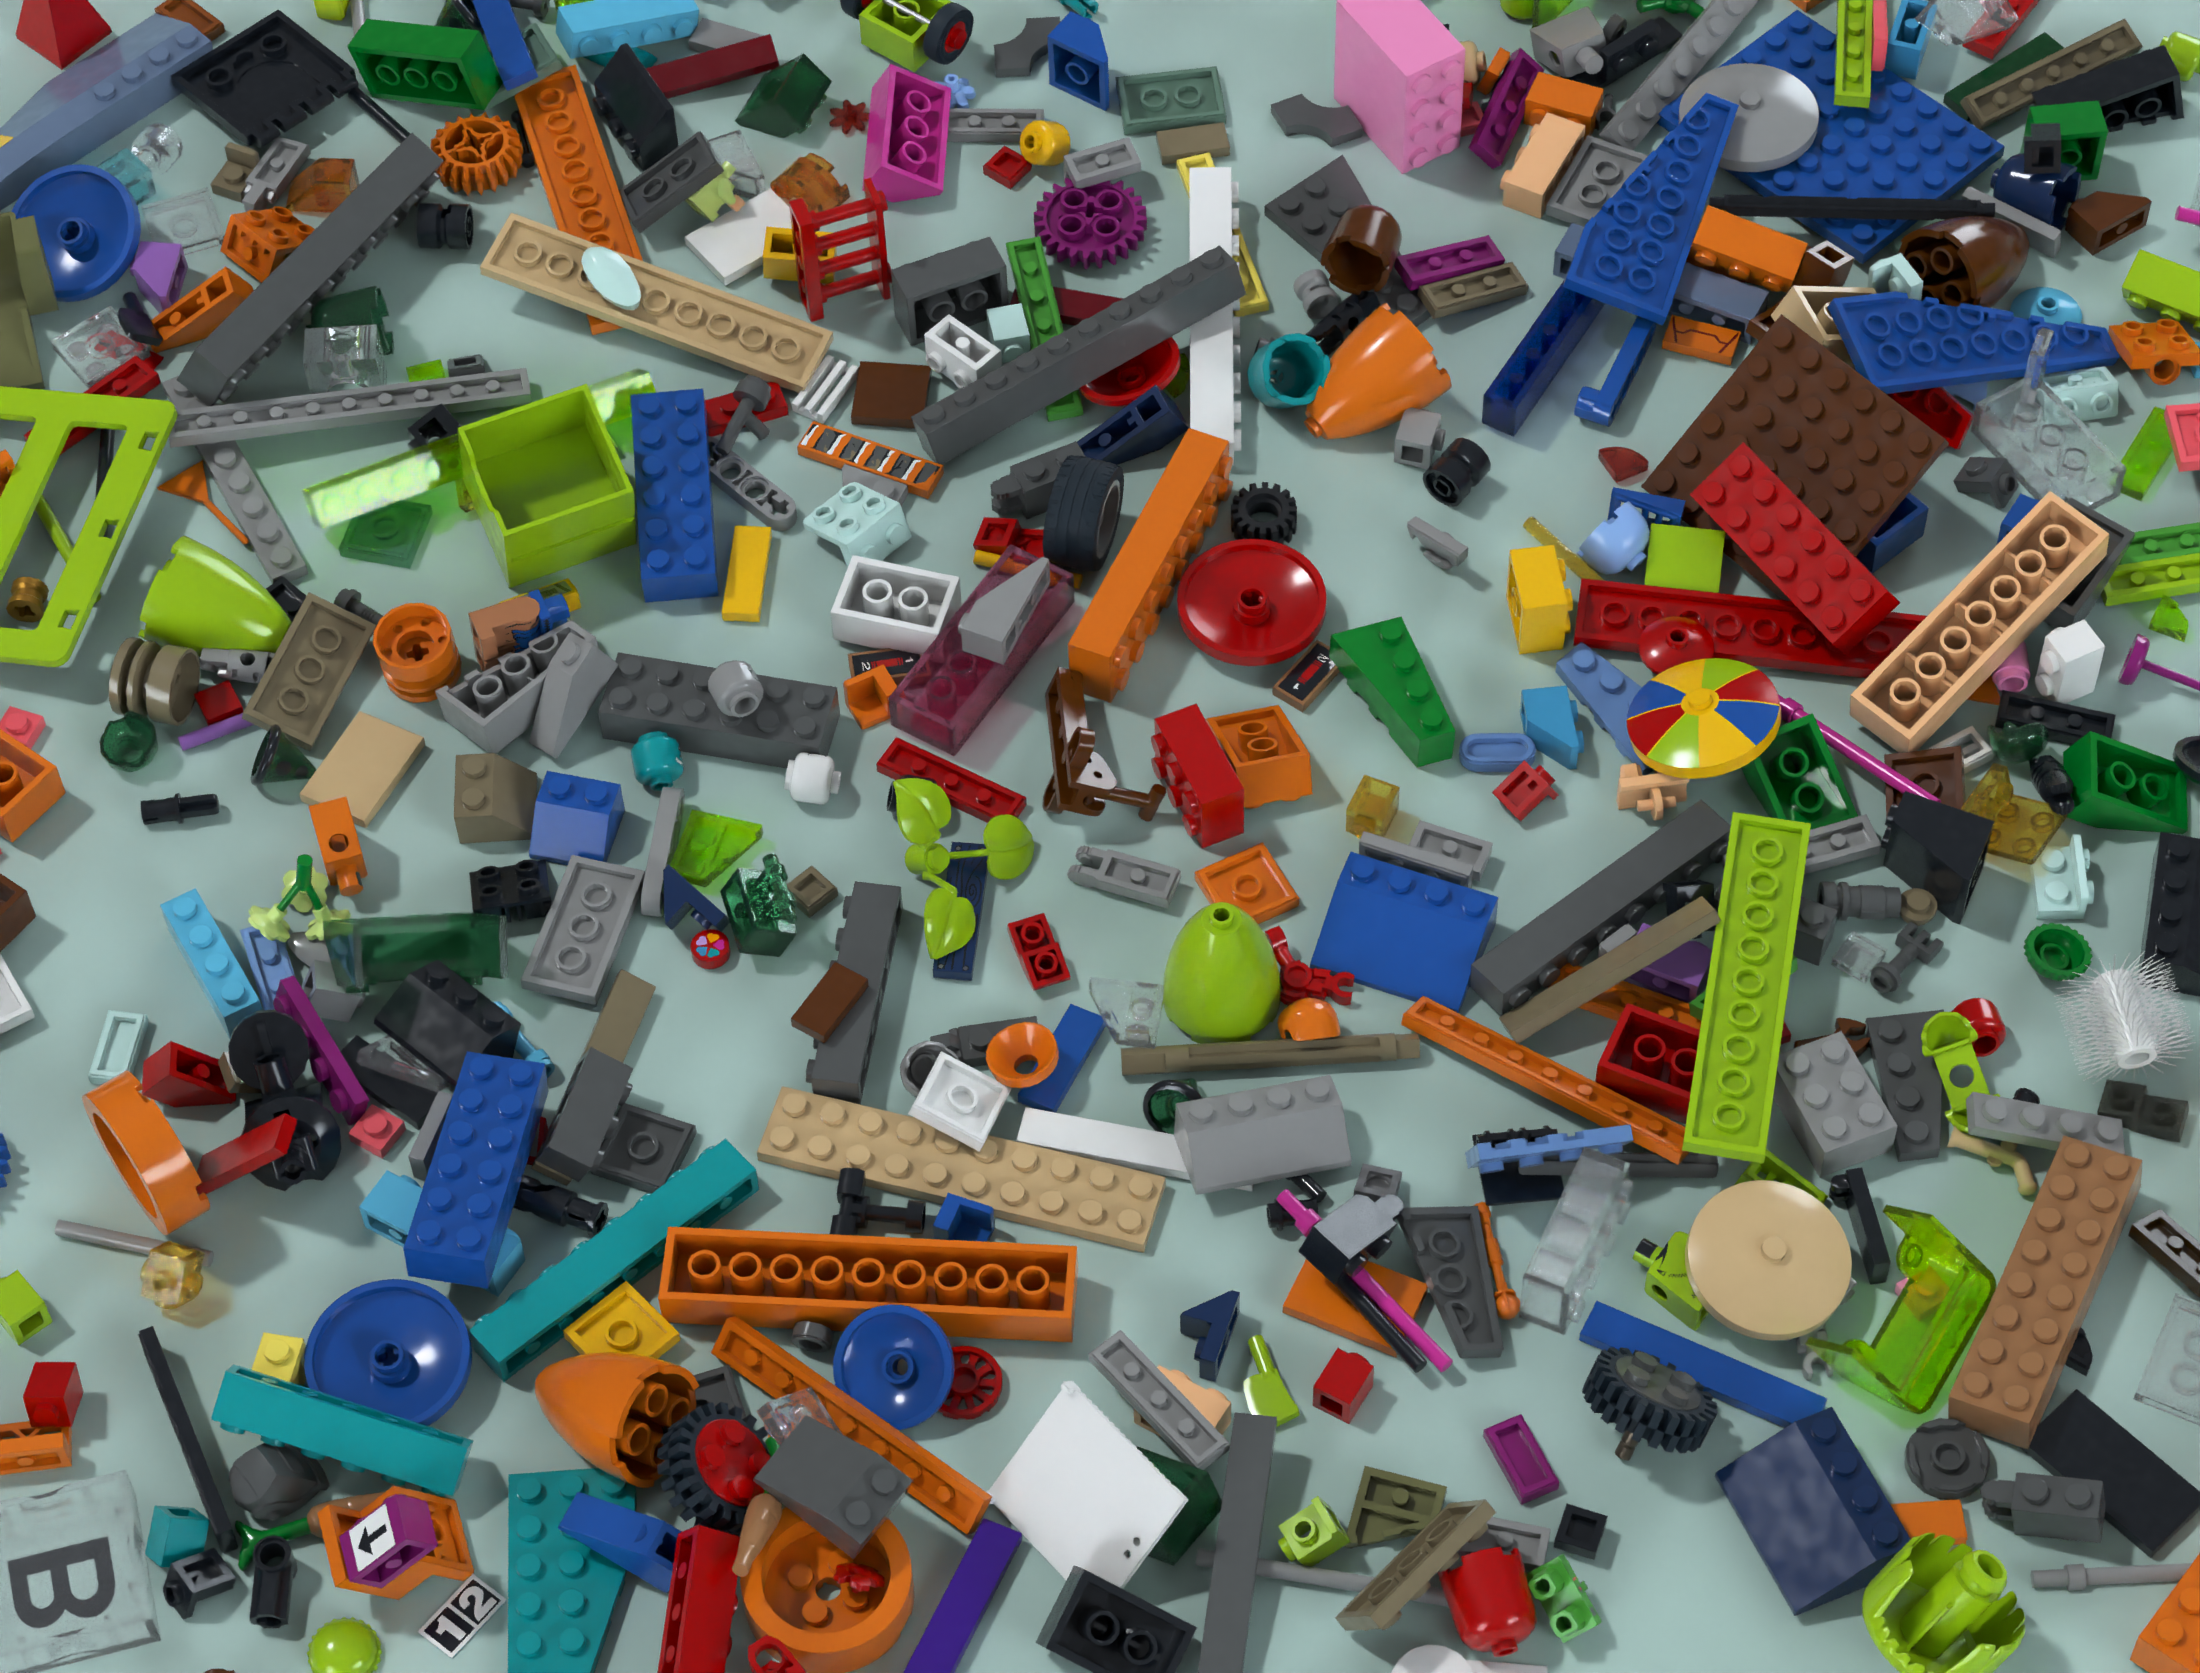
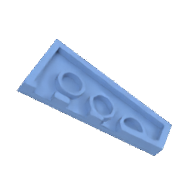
(1604, 692)
(1490, 1160)

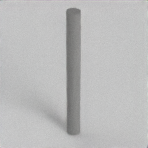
(116, 1239)

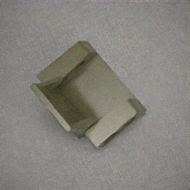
(24, 292)

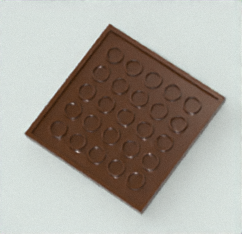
(1817, 428)

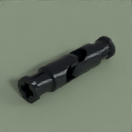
(560, 1206)

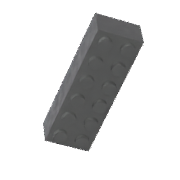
(675, 699)

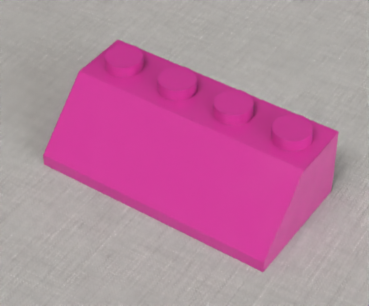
(907, 135)

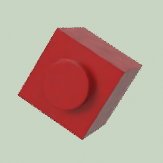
(1343, 1385)
(53, 1394)

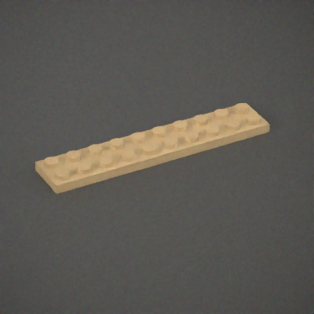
(670, 306)
(921, 1162)

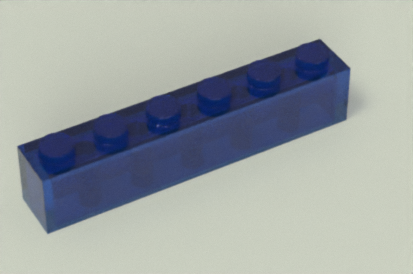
(1538, 359)

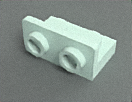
(1895, 275)
(2086, 392)
(2061, 881)

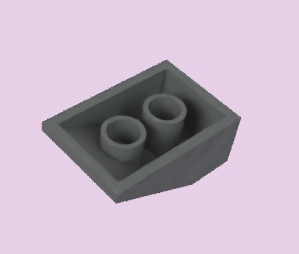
(2086, 593)
(833, 1484)

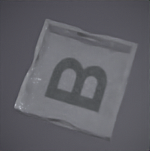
(73, 1576)

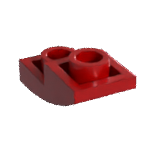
(1038, 952)

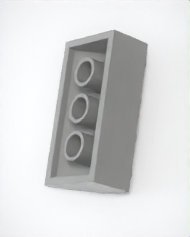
(1262, 1134)

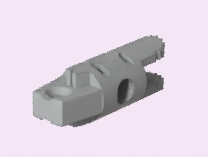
(233, 663)

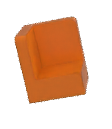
(868, 696)

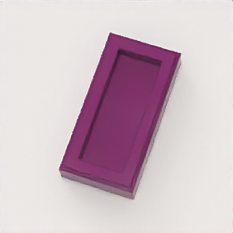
(1521, 1459)

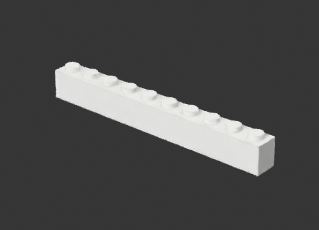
(1211, 338)

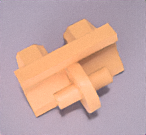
(1649, 791)

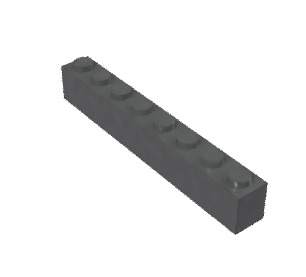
(1599, 908)

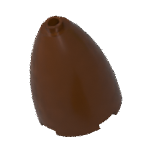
(1967, 259)

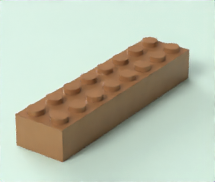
(2045, 1292)

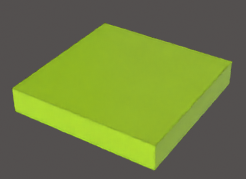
(1684, 558)

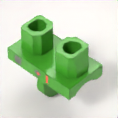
(1563, 1598)

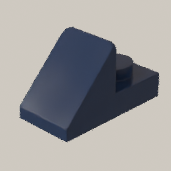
(682, 897)
(1213, 1326)

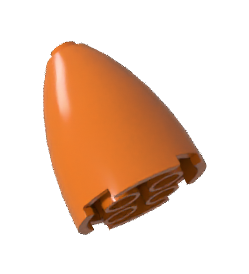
(1375, 378)
(614, 1409)

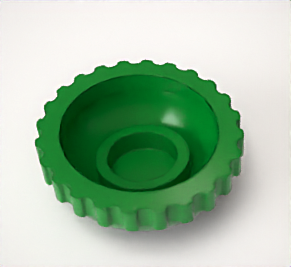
(2057, 952)

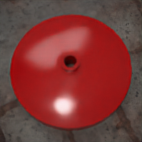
(1251, 602)

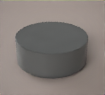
(1614, 28)
(812, 1336)

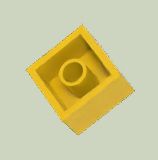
(1538, 599)

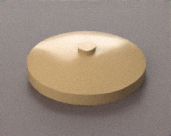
(1768, 1260)

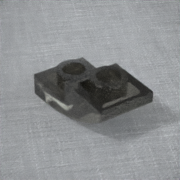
(2142, 1112)

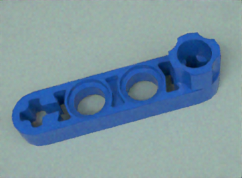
(1603, 404)

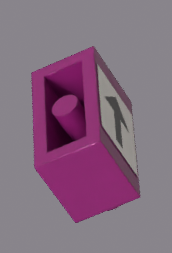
(388, 1541)

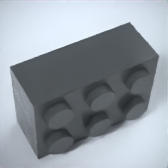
(952, 283)

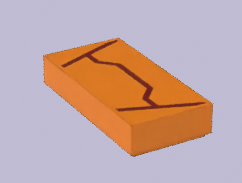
(1701, 340)

